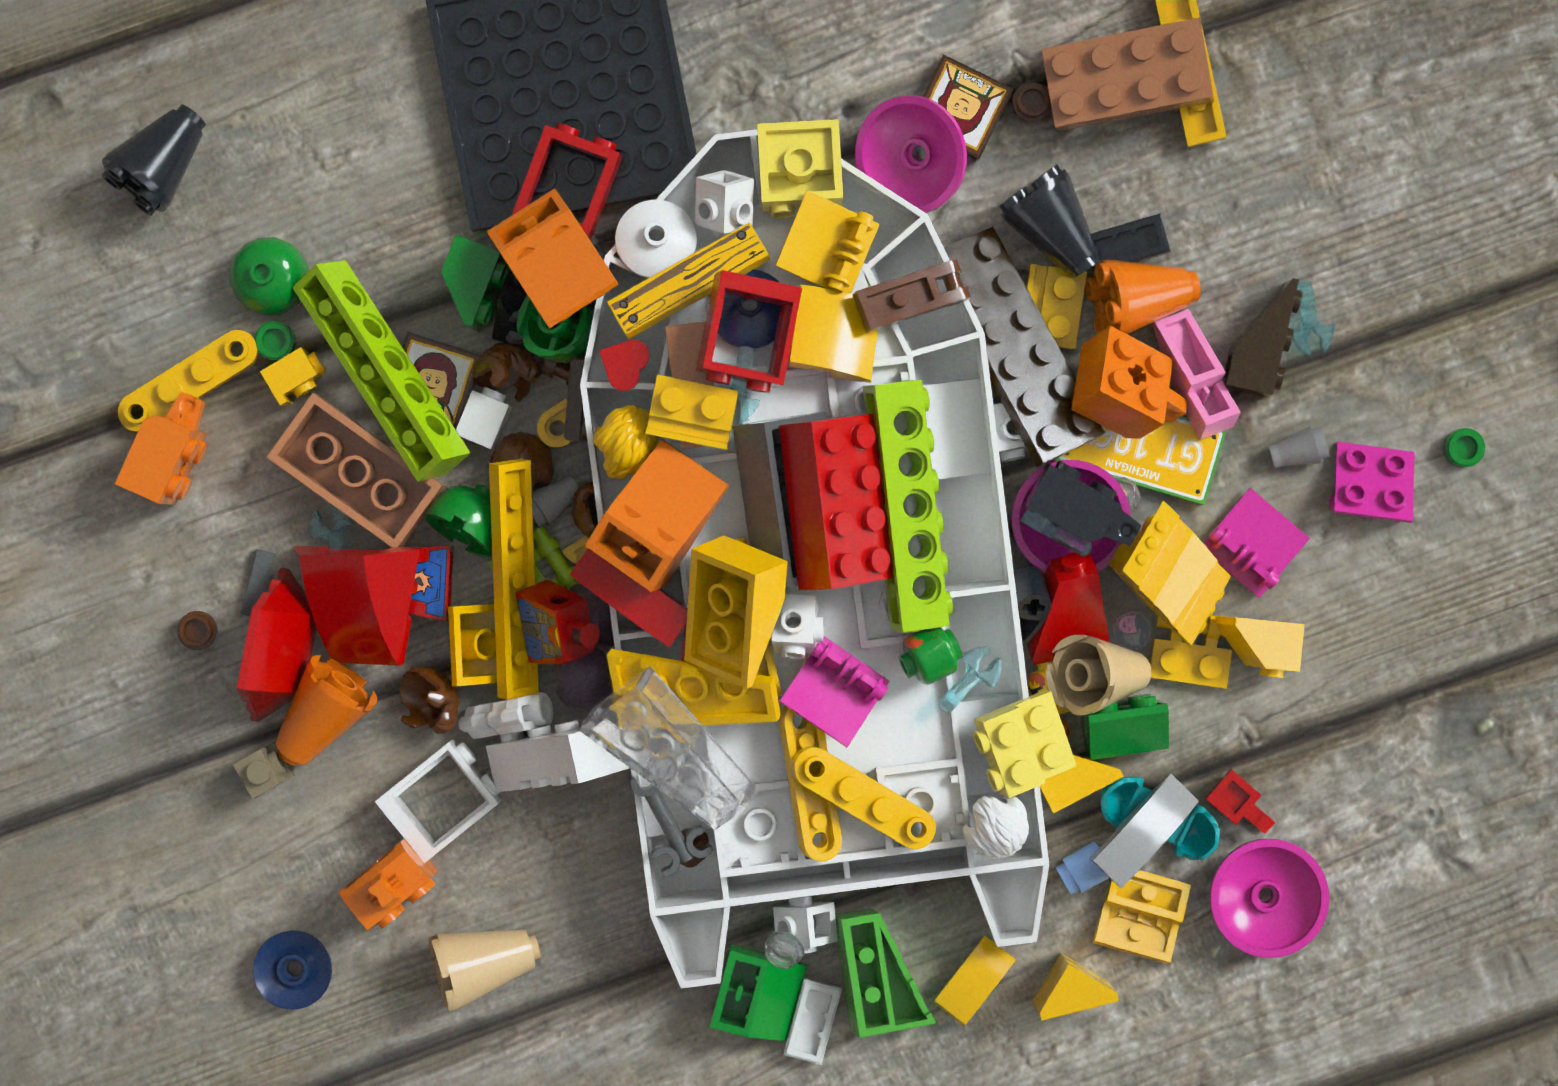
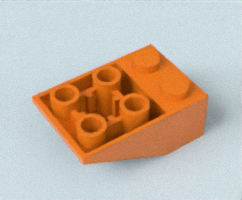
(552, 258)
(657, 517)

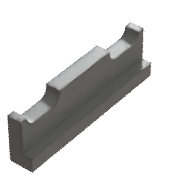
(258, 580)

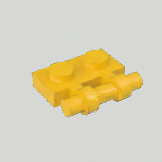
(1195, 664)

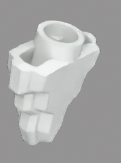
(507, 716)

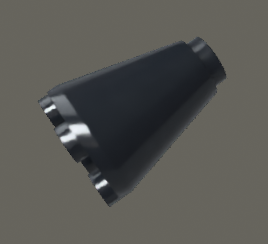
(155, 159)
(1053, 221)

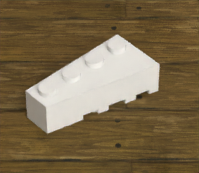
(548, 758)

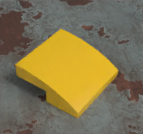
(832, 336)
(1143, 916)

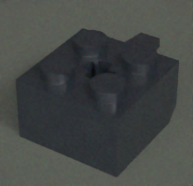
(1080, 507)

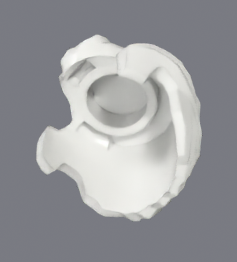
(998, 827)

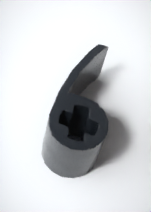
(1032, 601)

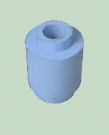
(1079, 871)

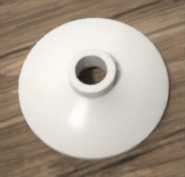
(648, 256)

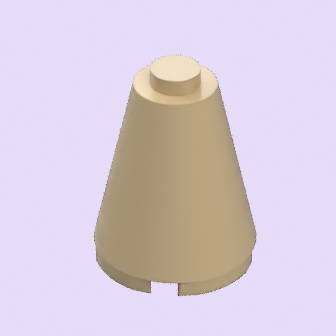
(1093, 673)
(479, 962)

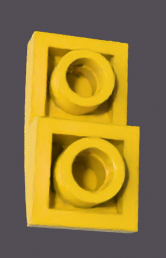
(974, 980)

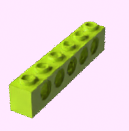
(381, 370)
(935, 605)

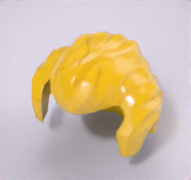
(624, 441)

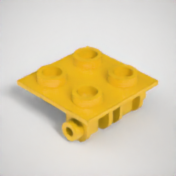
(827, 243)

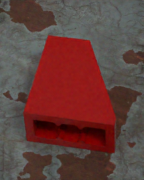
(1075, 605)

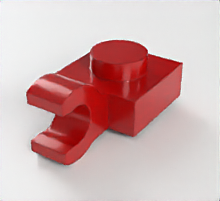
(1237, 800)

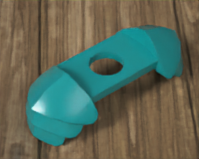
(1194, 838)

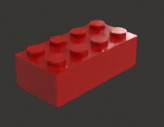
(835, 502)

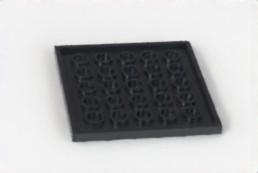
(566, 62)

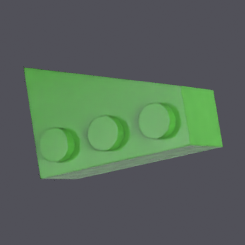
(875, 978)

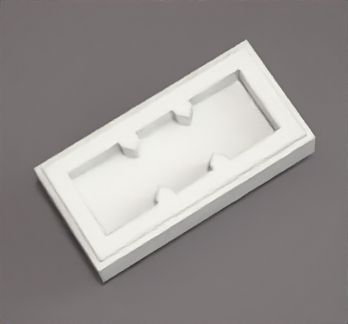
(812, 1021)

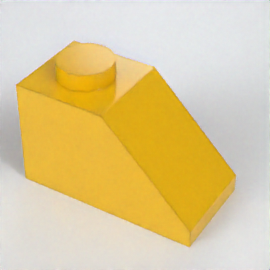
(1264, 643)
(1078, 782)

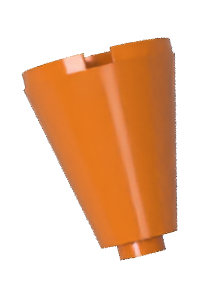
(322, 709)

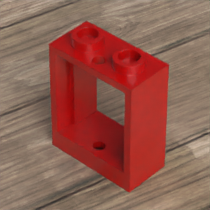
(569, 137)
(761, 290)

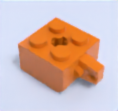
(1125, 385)
(166, 452)
(381, 889)

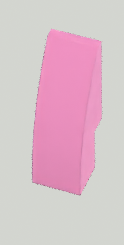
(1196, 374)

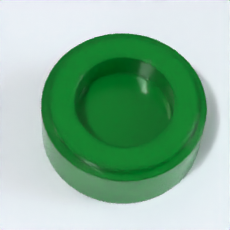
(275, 340)
(1464, 447)

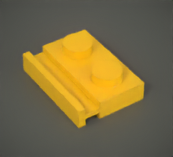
(1058, 301)
(692, 412)

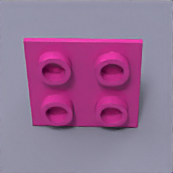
(1373, 482)
(1255, 543)
(835, 691)

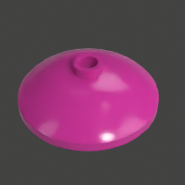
(890, 145)
(1039, 547)
(1296, 902)

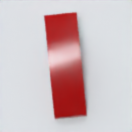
(652, 611)

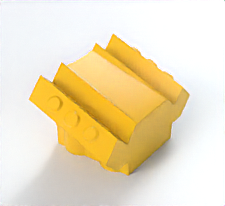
(1172, 573)

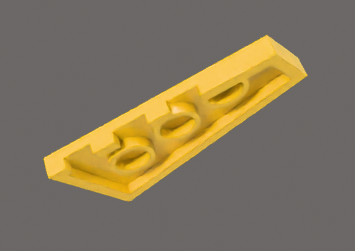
(703, 693)

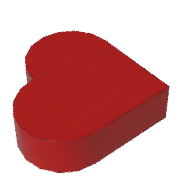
(624, 363)

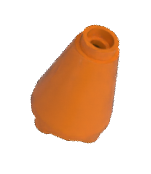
(1138, 293)

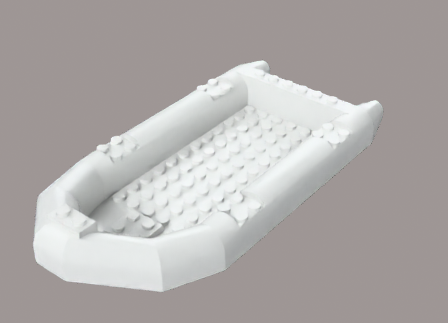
(906, 736)

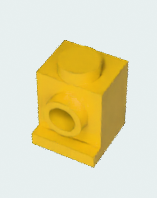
(294, 375)

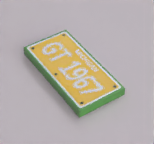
(1163, 461)

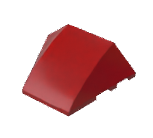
(361, 600)
(276, 647)

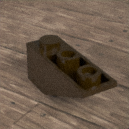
(1257, 353)

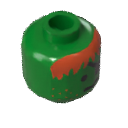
(930, 655)

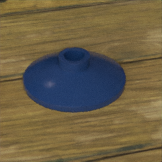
(745, 327)
(278, 983)

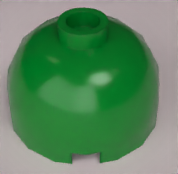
(265, 274)
(559, 343)
(464, 515)

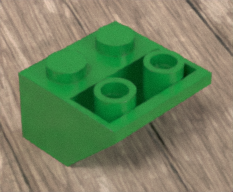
(472, 278)
(1127, 728)
(756, 996)

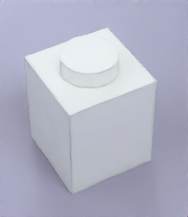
(484, 418)

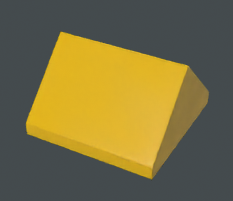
(472, 644)
(1071, 989)

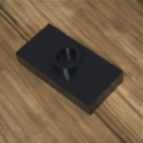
(1132, 240)

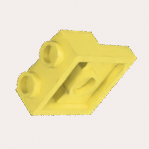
(796, 160)
(1023, 744)

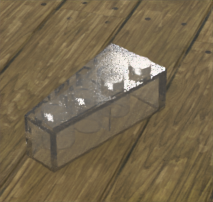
(669, 748)

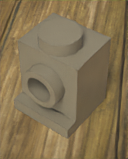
(263, 770)

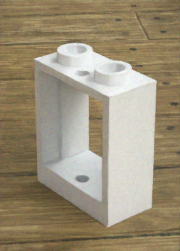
(409, 825)

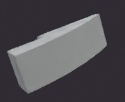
(1144, 831)

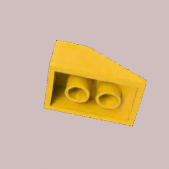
(732, 607)

